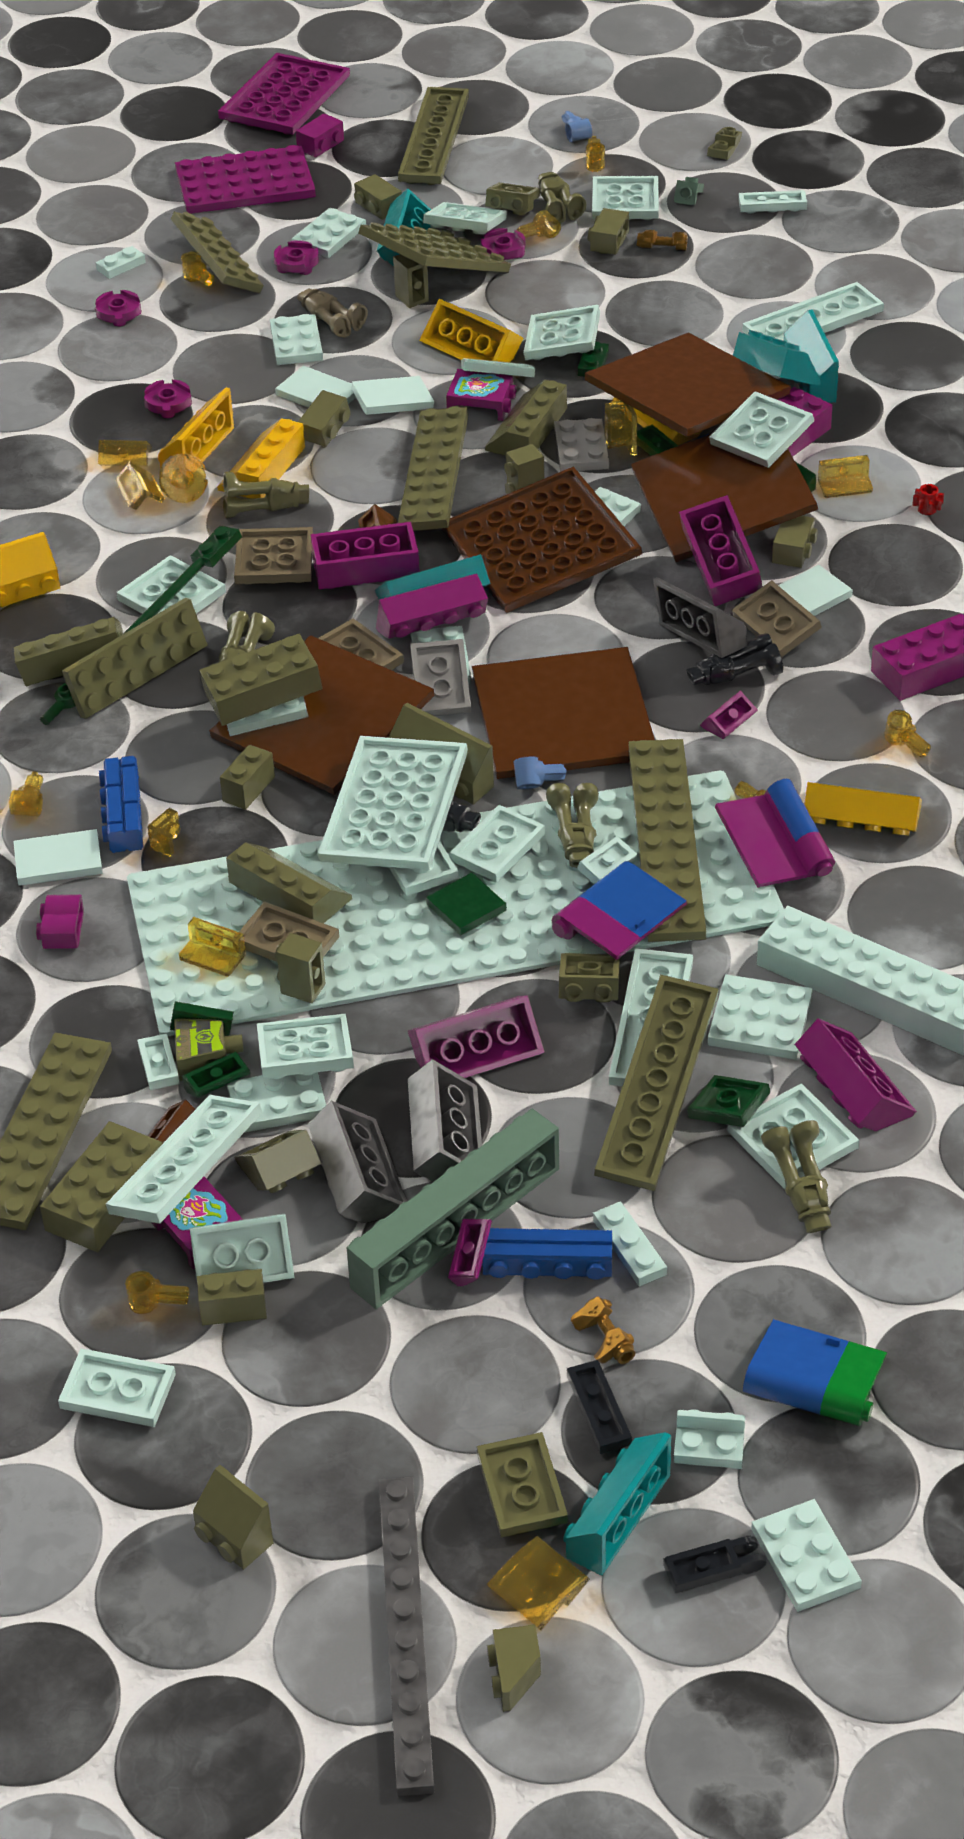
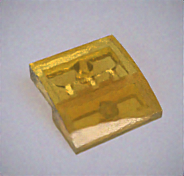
(538, 1582)

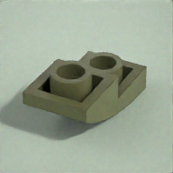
(725, 143)

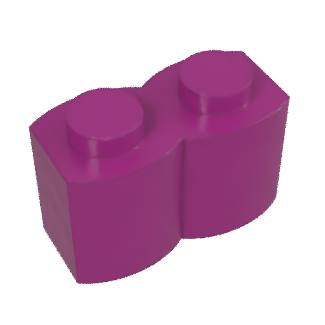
(60, 921)

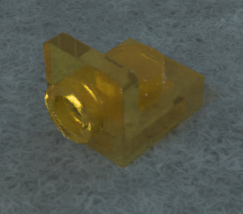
(163, 831)

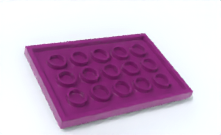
(284, 93)
(244, 179)

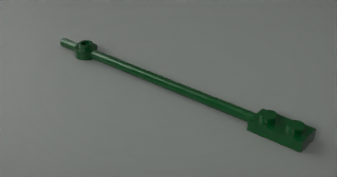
(205, 555)

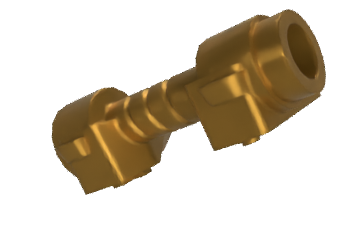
(649, 238)
(616, 1341)

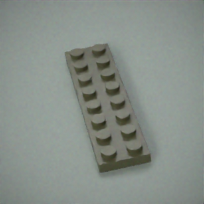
(433, 135)
(434, 468)
(656, 1083)
(46, 1122)

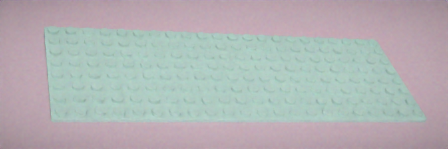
(397, 941)

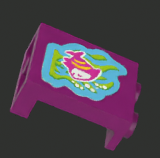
(482, 391)
(198, 1208)

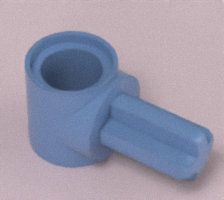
(576, 127)
(532, 772)

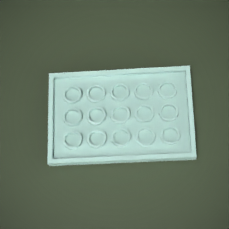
(393, 803)

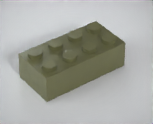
(261, 679)
(78, 1202)

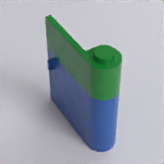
(814, 1372)

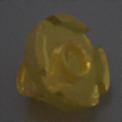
(183, 478)

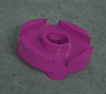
(505, 243)
(296, 257)
(118, 307)
(167, 398)

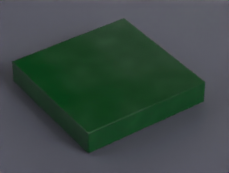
(466, 903)
(728, 1101)

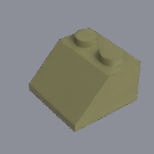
(279, 1160)
(233, 1519)

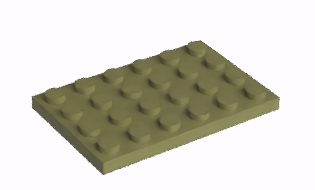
(434, 247)

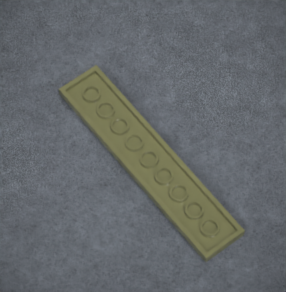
(667, 832)

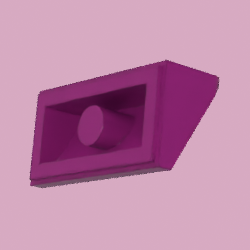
(729, 716)
(469, 1251)

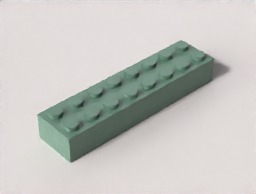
(430, 1222)

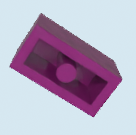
(320, 135)

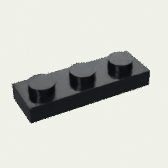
(599, 1406)

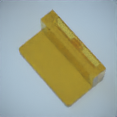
(621, 426)
(122, 452)
(844, 476)
(137, 485)
(213, 947)

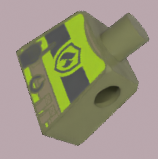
(202, 1043)

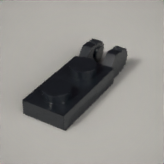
(713, 1563)

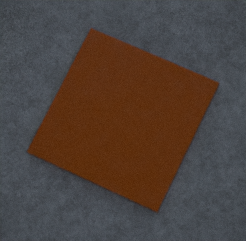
(685, 383)
(704, 472)
(542, 538)
(354, 702)
(562, 709)

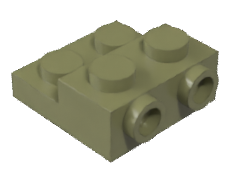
(512, 197)
(588, 977)

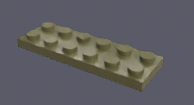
(217, 251)
(134, 658)

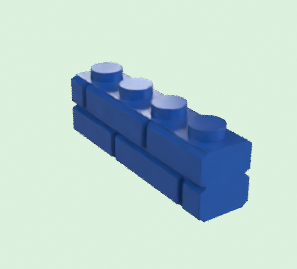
(122, 804)
(548, 1253)

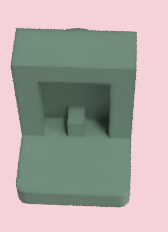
(687, 191)

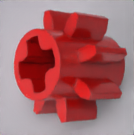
(928, 499)

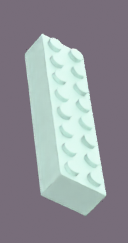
(866, 976)

